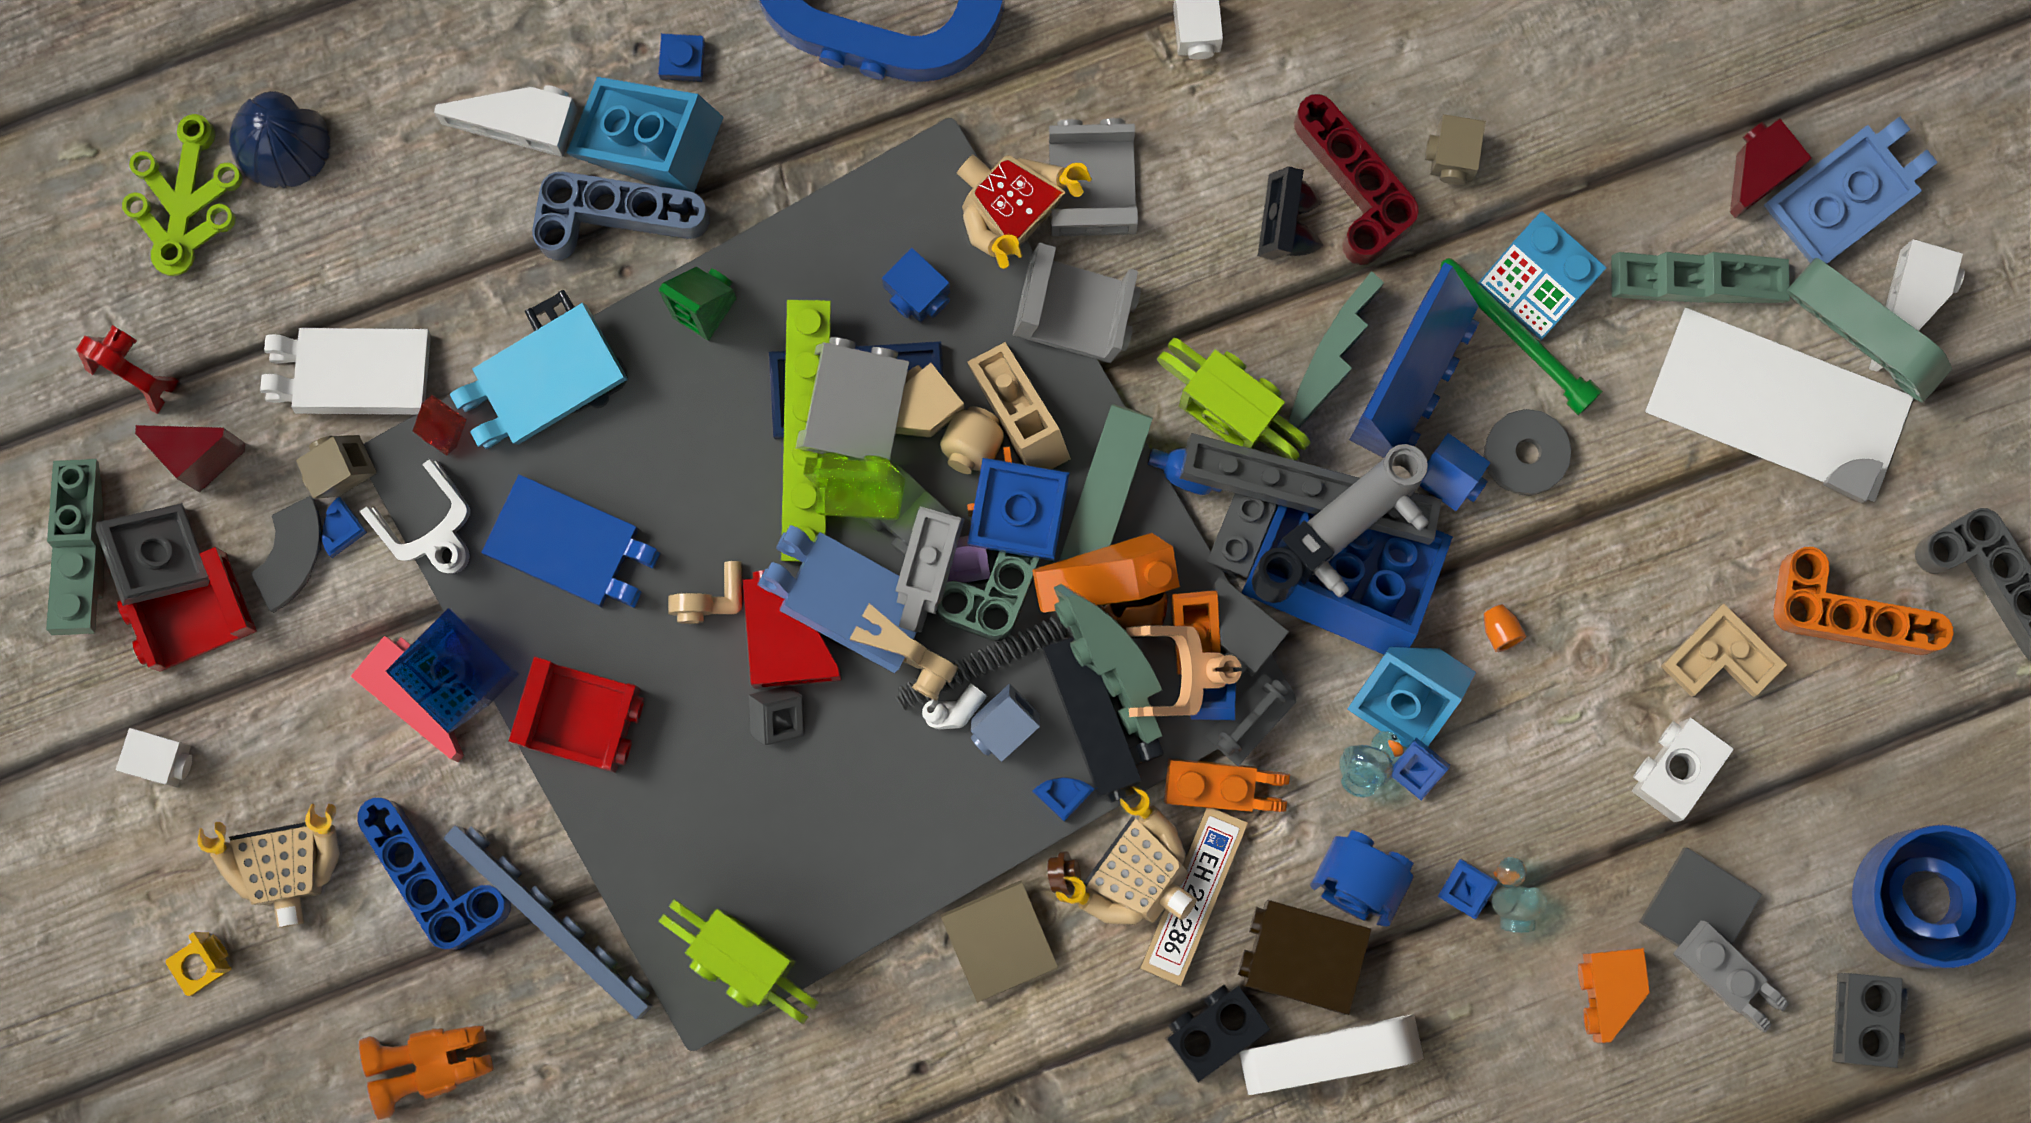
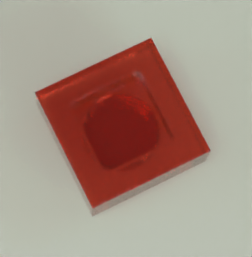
(439, 425)

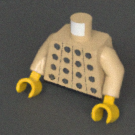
(278, 862)
(1137, 872)

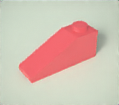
(375, 679)

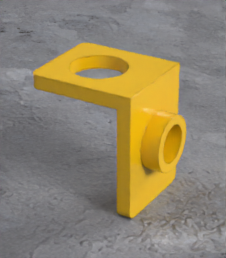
(212, 953)

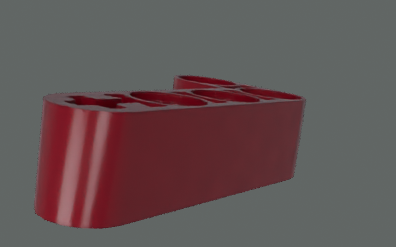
(1347, 174)

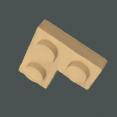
(1727, 644)

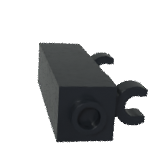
(1096, 725)

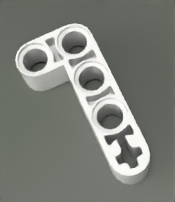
(1331, 1055)

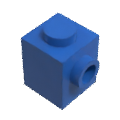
(916, 287)
(1455, 473)

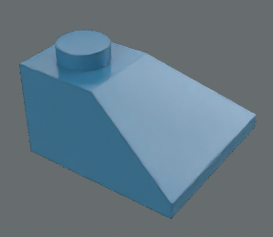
(1412, 693)

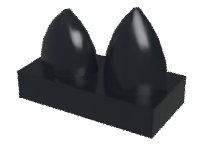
(1285, 199)

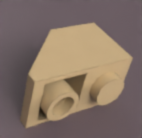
(926, 403)

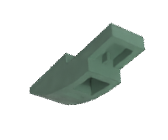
(76, 549)
(1114, 655)

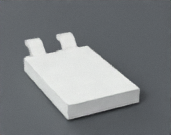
(350, 370)

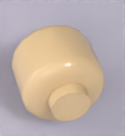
(970, 438)

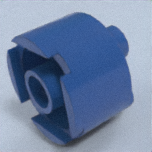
(1363, 878)

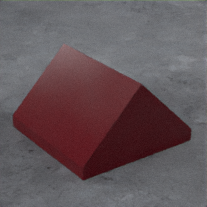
(192, 453)

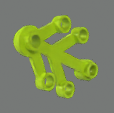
(182, 201)

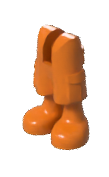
(435, 1063)

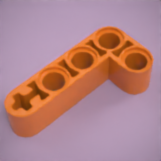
(1861, 612)

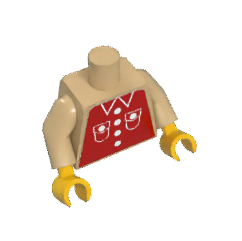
(1013, 201)

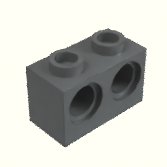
(1855, 1019)

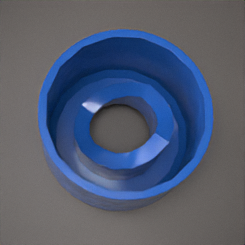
(1978, 889)

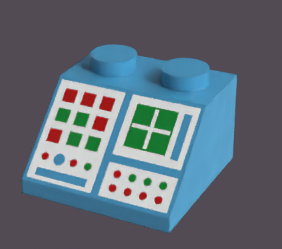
(1541, 275)

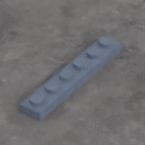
(563, 933)

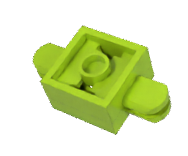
(1232, 400)
(740, 959)

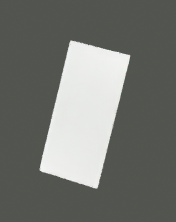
(1775, 400)

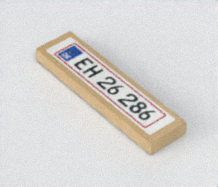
(1207, 865)

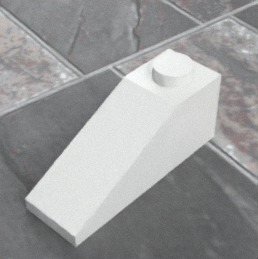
(518, 116)
(1922, 283)

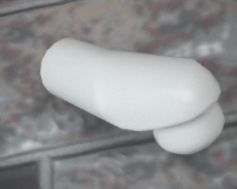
(953, 713)

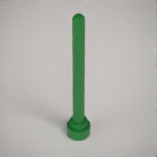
(1577, 391)

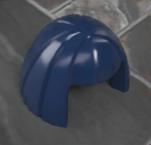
(278, 141)

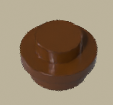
(1060, 867)

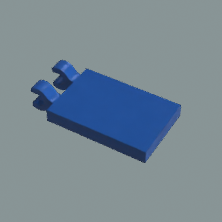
(566, 543)

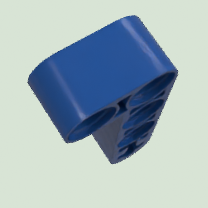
(423, 869)

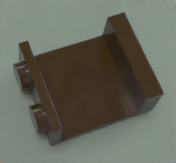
(1304, 956)

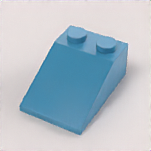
(646, 133)

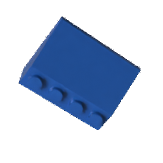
(1418, 366)
(1386, 580)

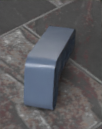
(620, 215)

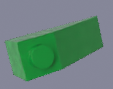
(698, 299)

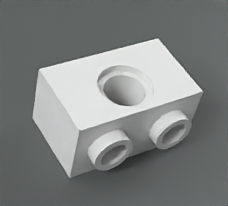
(1704, 758)

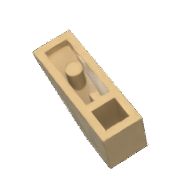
(1019, 408)

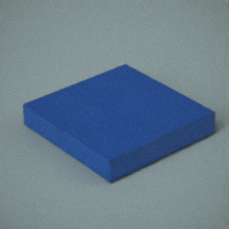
(1018, 509)

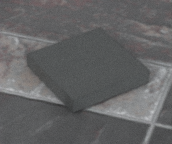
(152, 554)
(1699, 892)

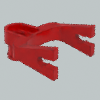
(111, 354)

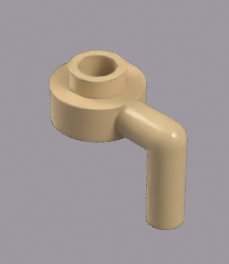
(693, 606)

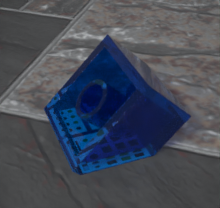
(452, 671)

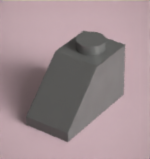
(1245, 629)

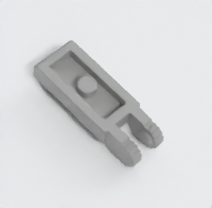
(1728, 973)

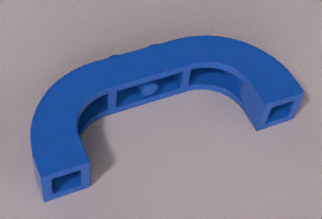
(886, 52)

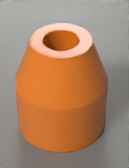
(1502, 628)

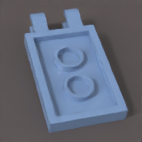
(1848, 193)
(835, 591)

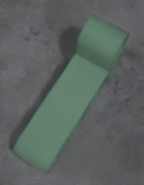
(1875, 330)
(992, 597)

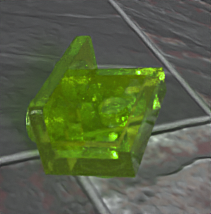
(856, 487)

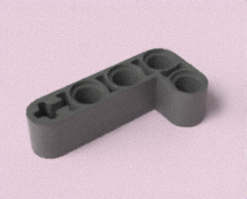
(1980, 556)

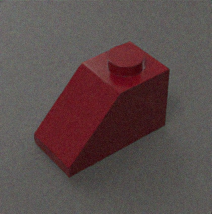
(1764, 164)

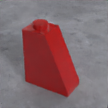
(781, 647)

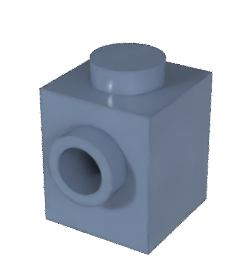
(1004, 723)

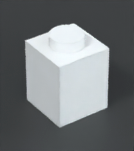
(1198, 28)
(154, 758)

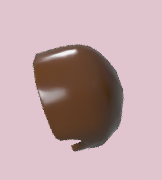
(1138, 613)

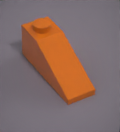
(1112, 573)

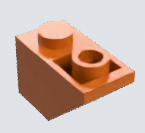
(1615, 990)

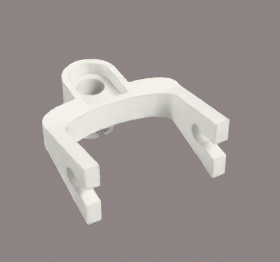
(439, 538)

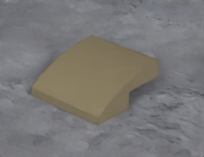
(999, 941)

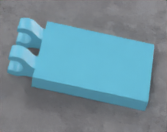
(542, 378)

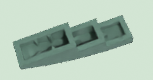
(1700, 278)
(1327, 367)
(1107, 481)

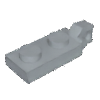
(927, 565)

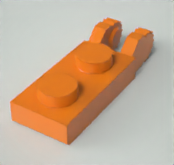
(1221, 786)

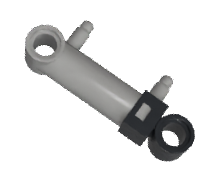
(1314, 543)

